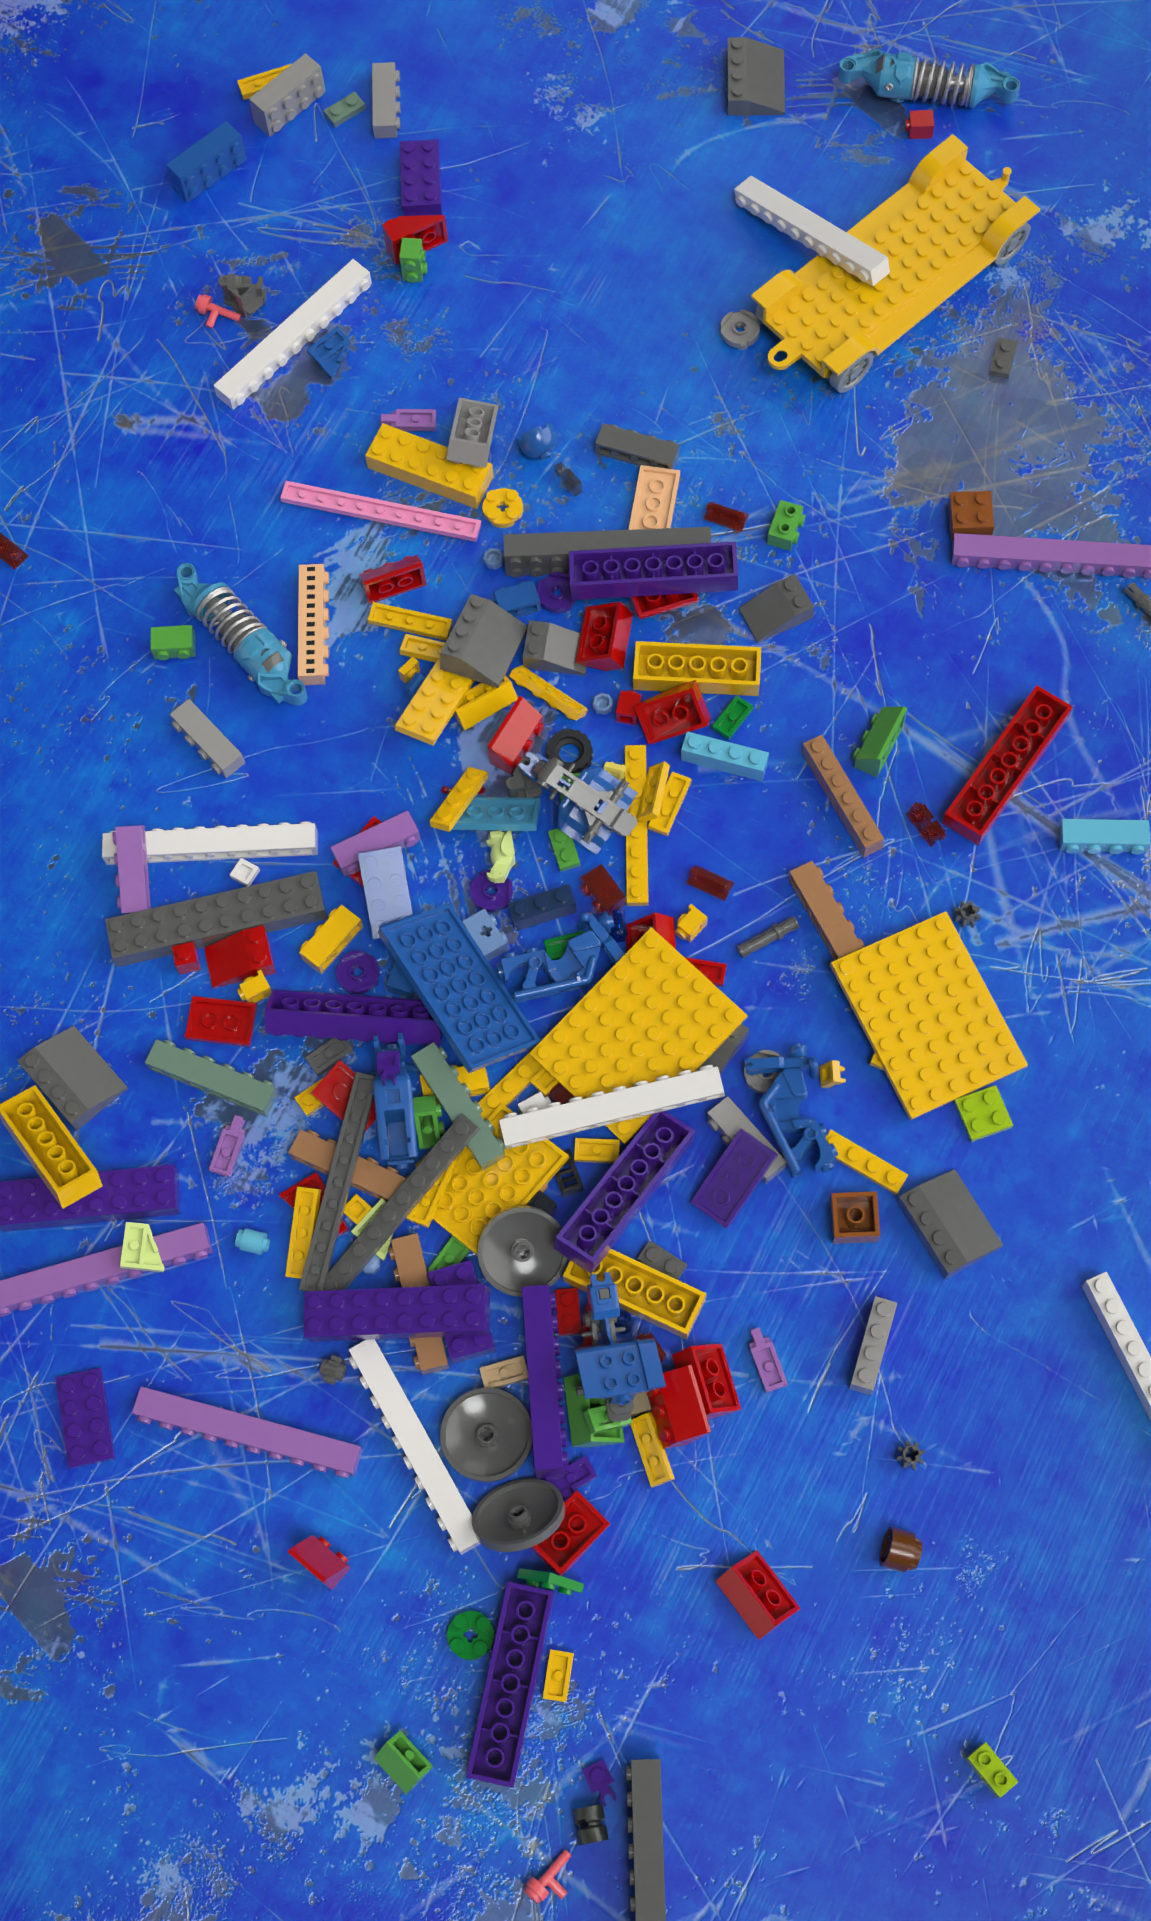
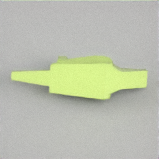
(501, 855)

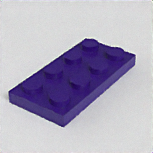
(734, 1178)
(85, 1418)

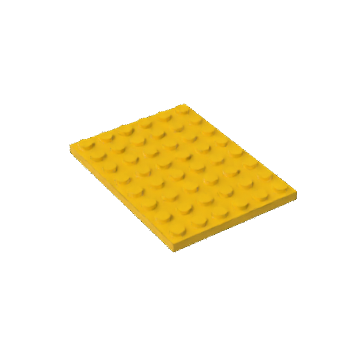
(928, 1015)
(639, 1024)

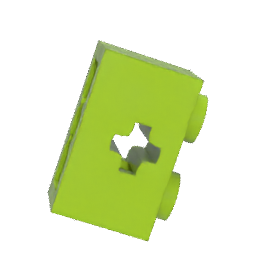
(991, 1770)

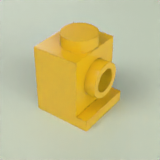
(690, 924)
(254, 988)

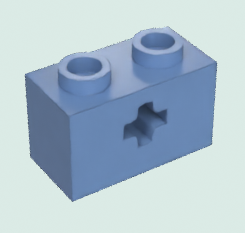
(484, 923)

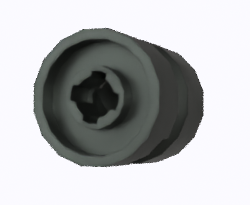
(590, 1824)

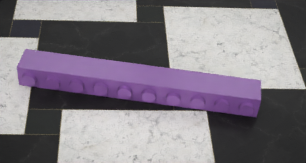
(1051, 555)
(97, 1269)
(248, 1432)

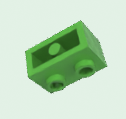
(413, 260)
(785, 525)
(173, 642)
(427, 1121)
(403, 1762)

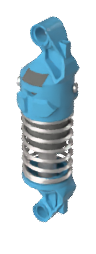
(907, 78)
(248, 639)

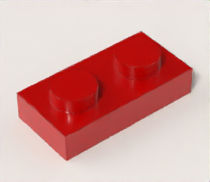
(711, 970)
(568, 1312)

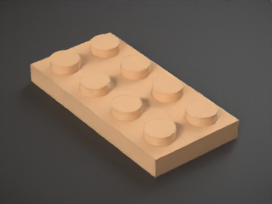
(654, 498)

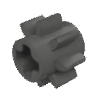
(965, 920)
(333, 1369)
(914, 1450)

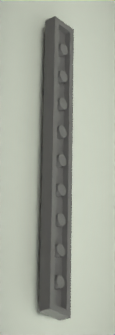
(338, 1184)
(401, 1204)

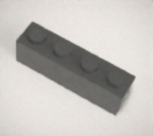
(636, 447)

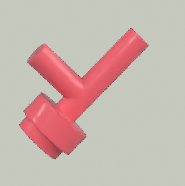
(204, 305)
(536, 1889)

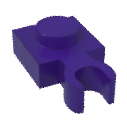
(388, 1065)
(599, 1778)

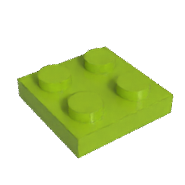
(983, 1113)

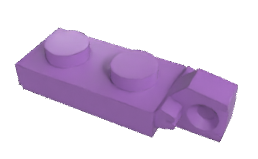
(411, 419)
(228, 1148)
(767, 1362)

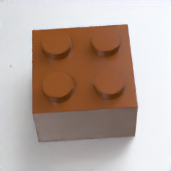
(970, 513)
(854, 1217)

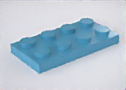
(500, 814)

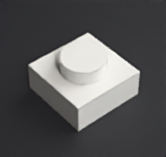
(244, 872)

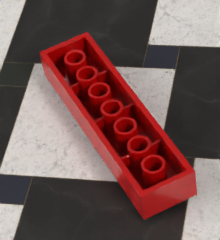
(1007, 765)

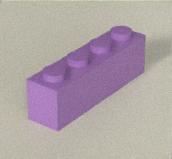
(392, 832)
(132, 868)

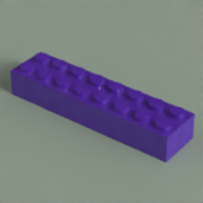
(653, 570)
(350, 1017)
(624, 1190)
(123, 1196)
(397, 1313)
(543, 1377)
(510, 1685)

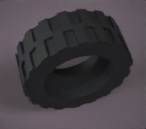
(571, 737)

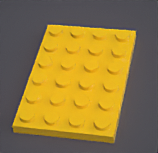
(513, 1181)

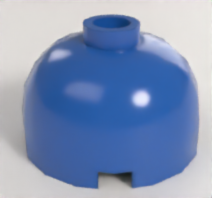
(538, 442)

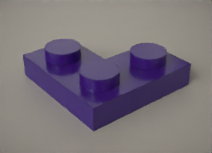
(577, 1476)

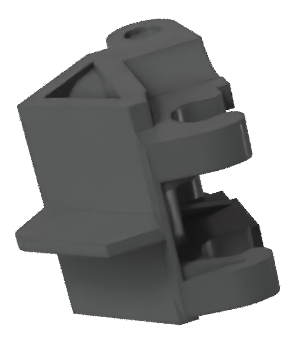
(242, 294)
(521, 786)

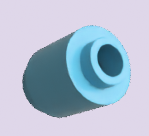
(252, 1241)

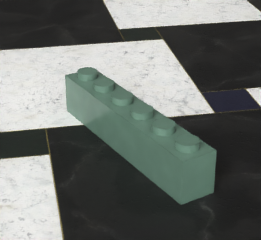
(211, 1077)
(455, 1101)

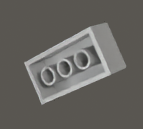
(287, 95)
(472, 432)

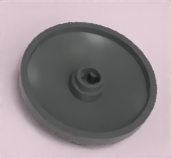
(520, 1250)
(486, 1435)
(518, 1515)

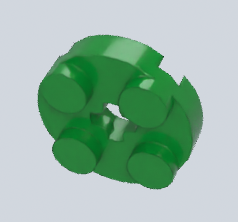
(479, 1646)

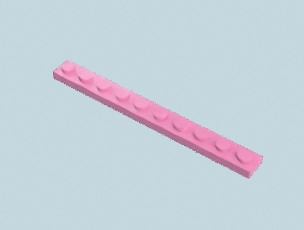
(381, 511)

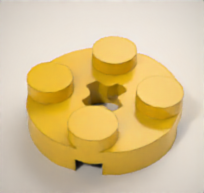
(500, 497)

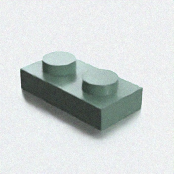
(344, 109)

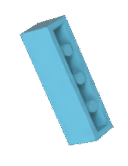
(724, 756)
(1104, 836)

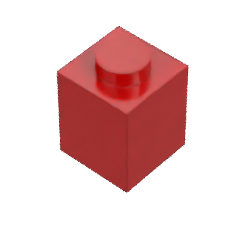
(920, 124)
(625, 709)
(186, 958)

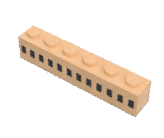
(312, 624)

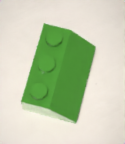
(880, 739)
(578, 1427)

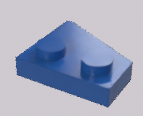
(330, 351)

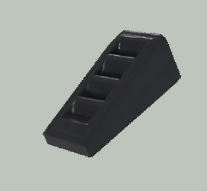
(574, 1188)

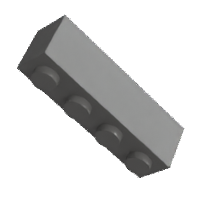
(385, 100)
(207, 738)
(728, 1120)
(873, 1345)

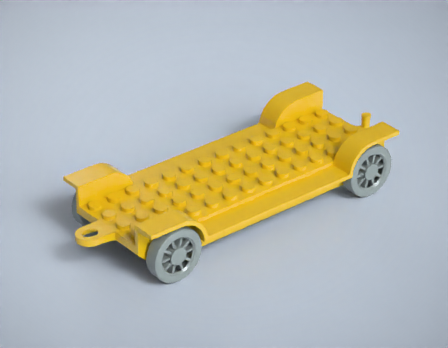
(936, 240)

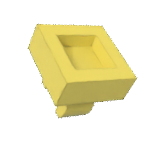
(615, 769)

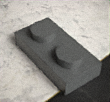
(1003, 358)
(328, 1055)
(662, 1260)

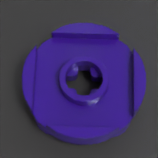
(550, 584)
(494, 902)
(347, 967)

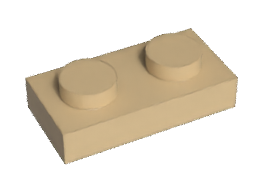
(504, 1373)

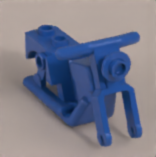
(576, 966)
(782, 1104)
(395, 1110)

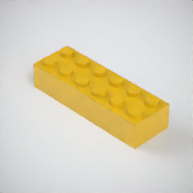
(425, 466)
(714, 667)
(49, 1146)
(645, 1292)

